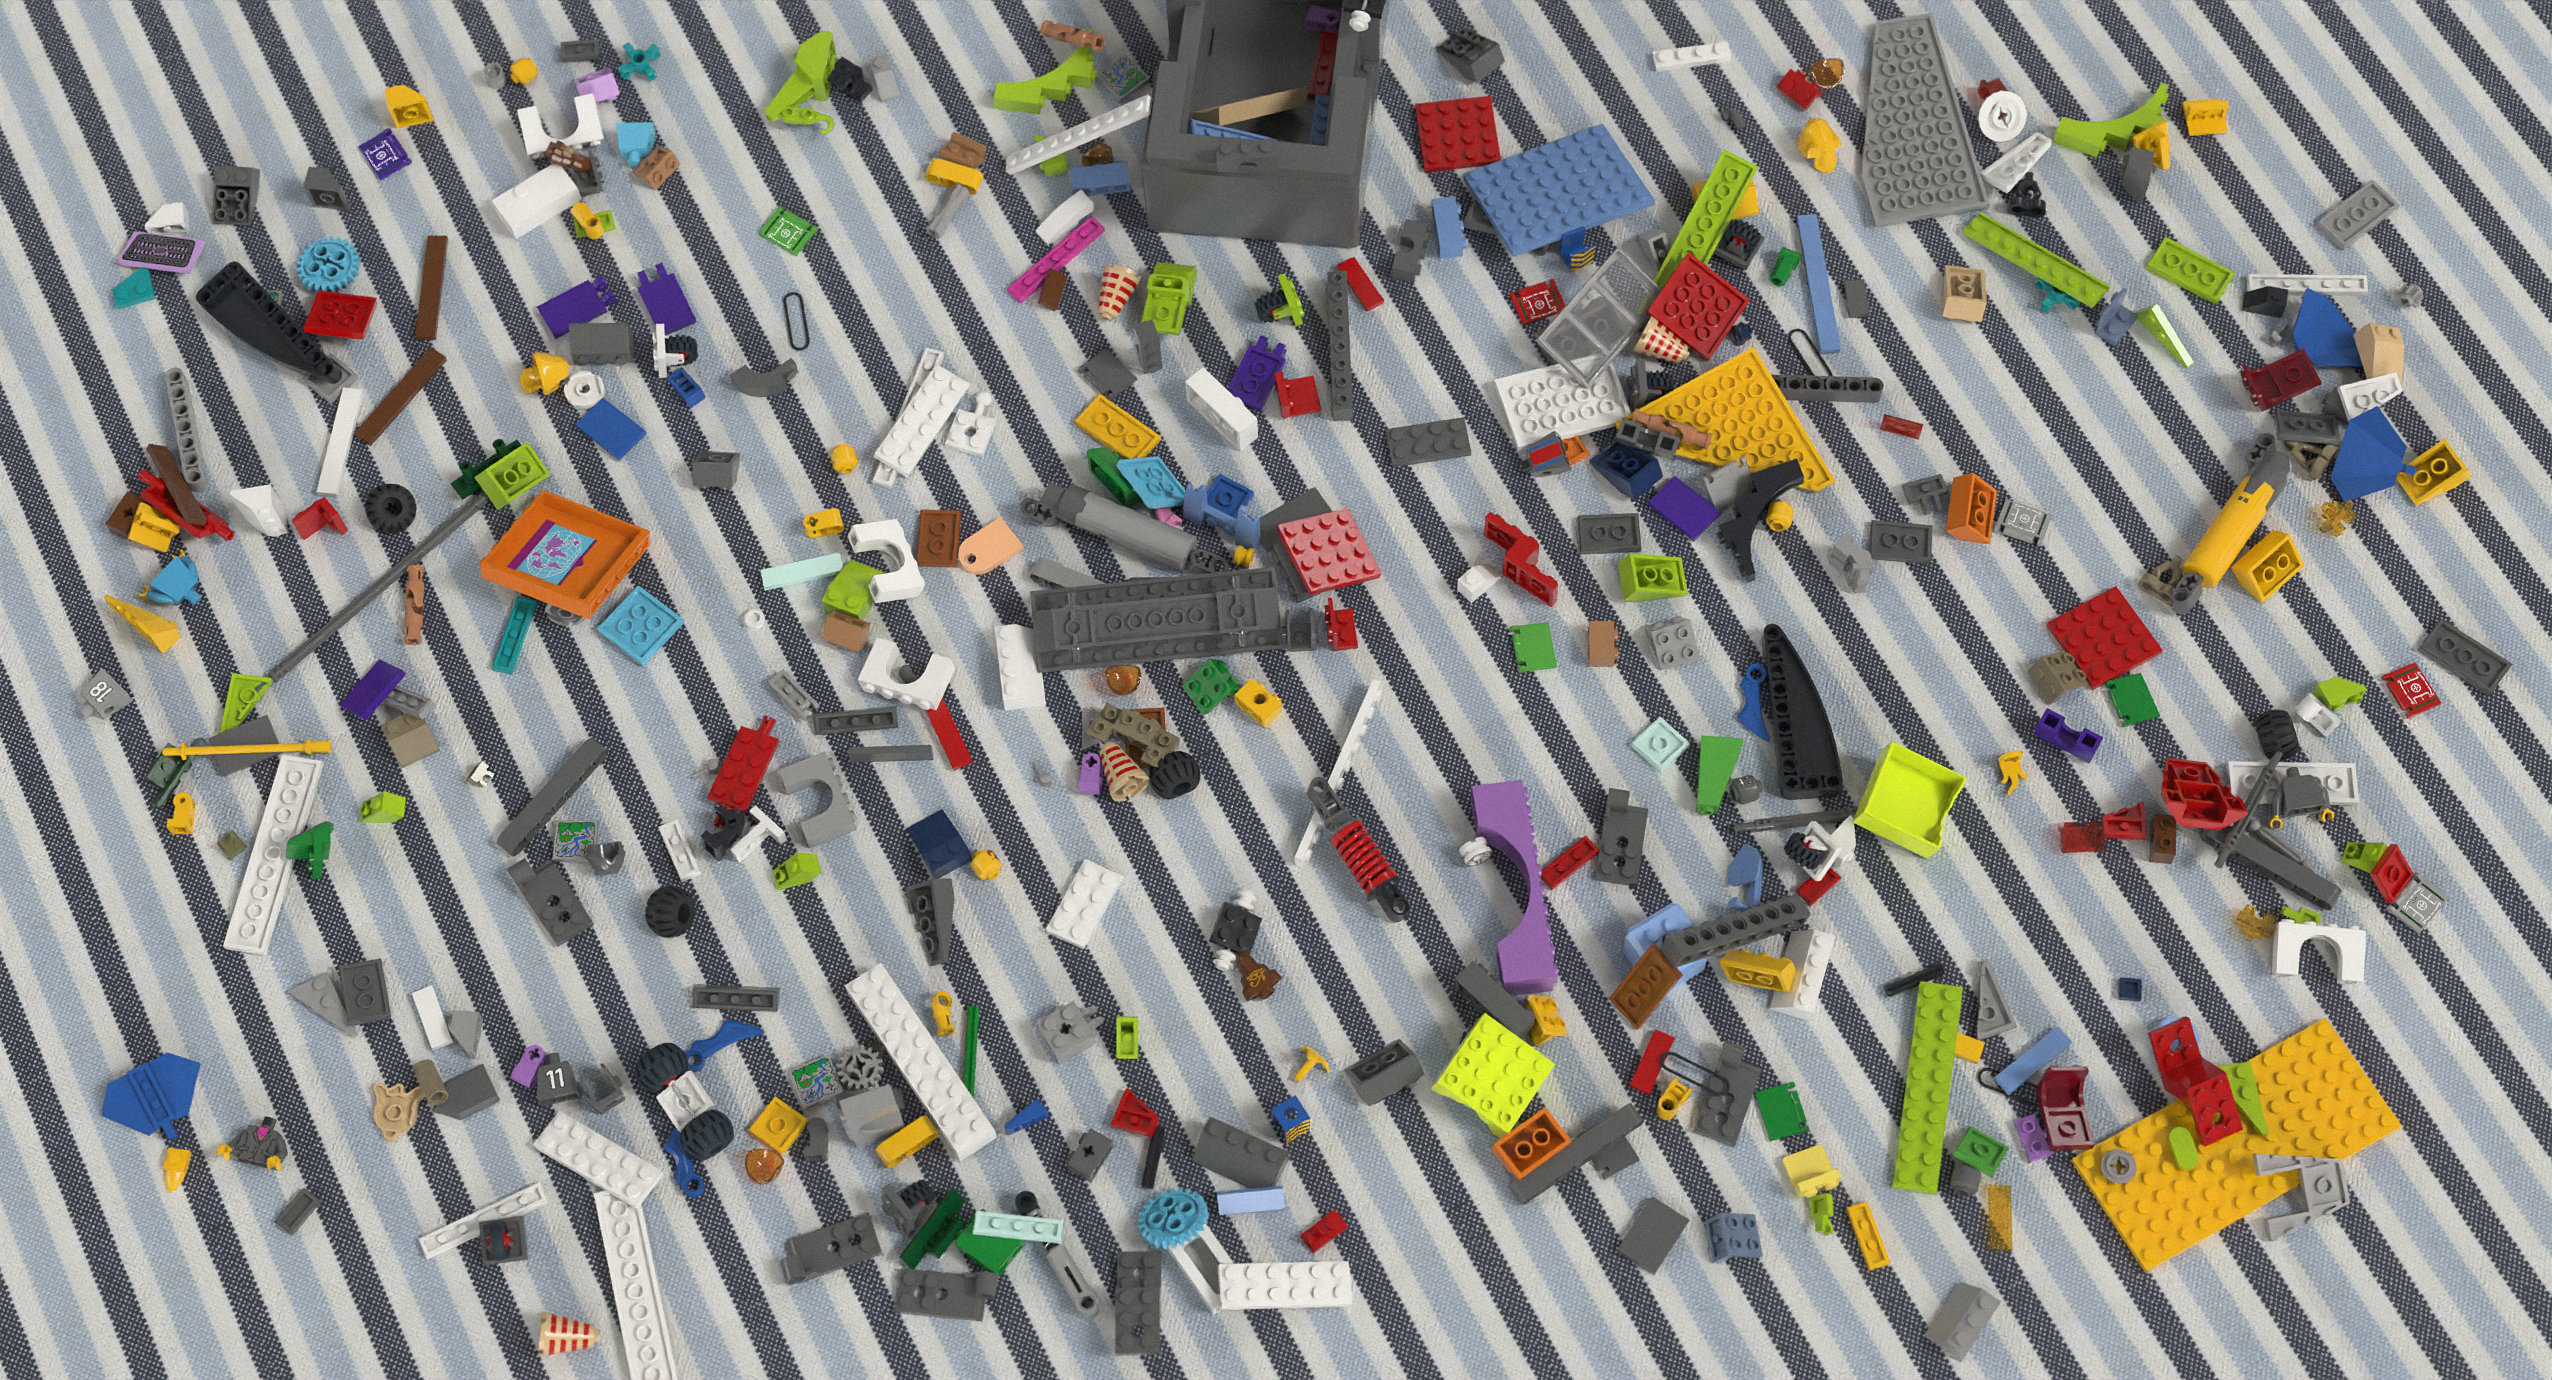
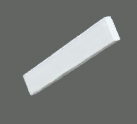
(2323, 284)
(340, 442)
(468, 1226)

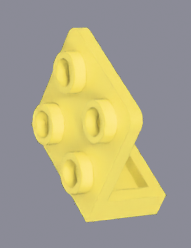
(1811, 1171)

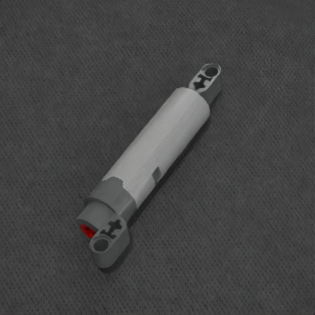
(1121, 526)

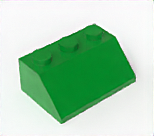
(1103, 466)

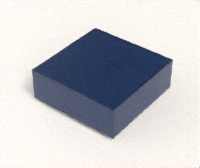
(2130, 989)

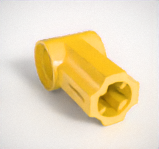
(588, 220)

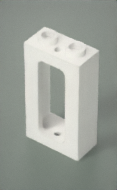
(1191, 1272)

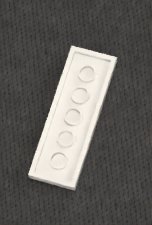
(922, 420)
(2337, 778)
(598, 1159)
(1284, 1285)

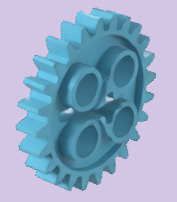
(328, 265)
(1173, 1218)

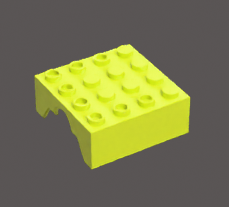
(1908, 799)
(1493, 1074)

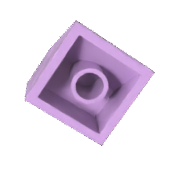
(598, 83)

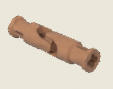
(1073, 35)
(1658, 424)
(414, 602)

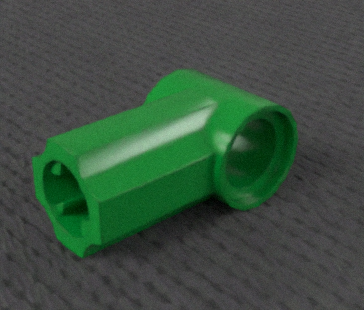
(1785, 264)

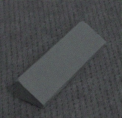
(856, 720)
(736, 997)

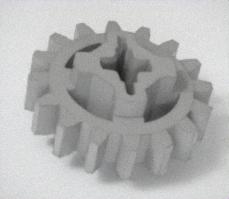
(869, 1065)

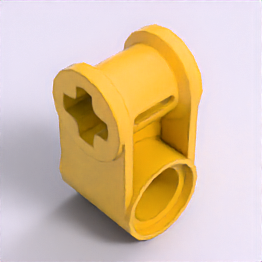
(826, 523)
(1675, 1096)

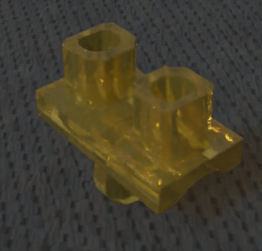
(2336, 513)
(2253, 926)

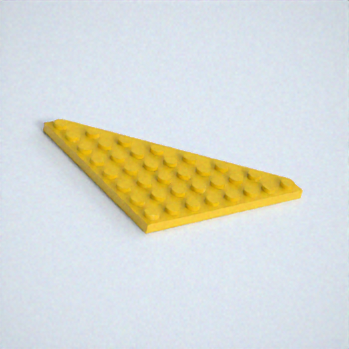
(1746, 418)

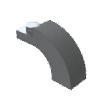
(764, 384)

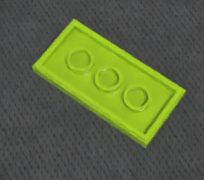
(2190, 270)

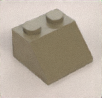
(410, 738)

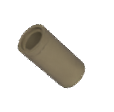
(430, 1082)

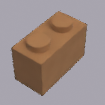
(846, 631)
(1601, 643)

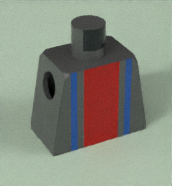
(1547, 456)

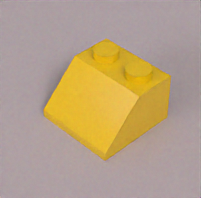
(407, 106)

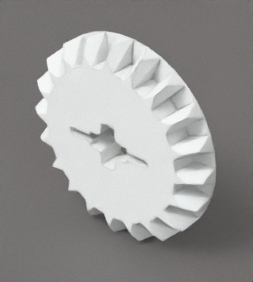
(2013, 120)

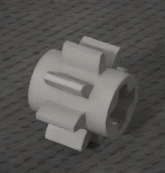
(2410, 295)

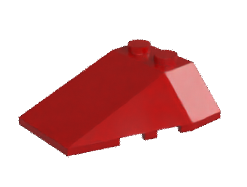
(2198, 797)

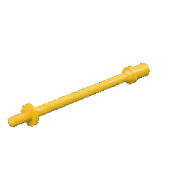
(308, 747)

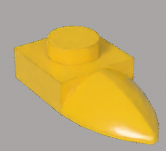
(175, 1167)

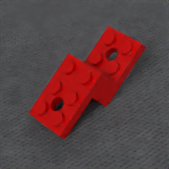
(1521, 559)

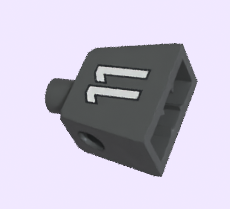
(556, 1082)

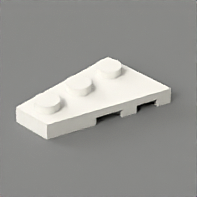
(2367, 394)

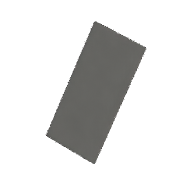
(1301, 507)

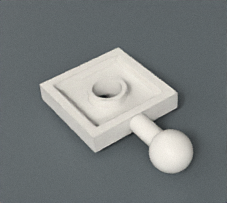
(965, 421)

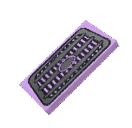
(161, 252)

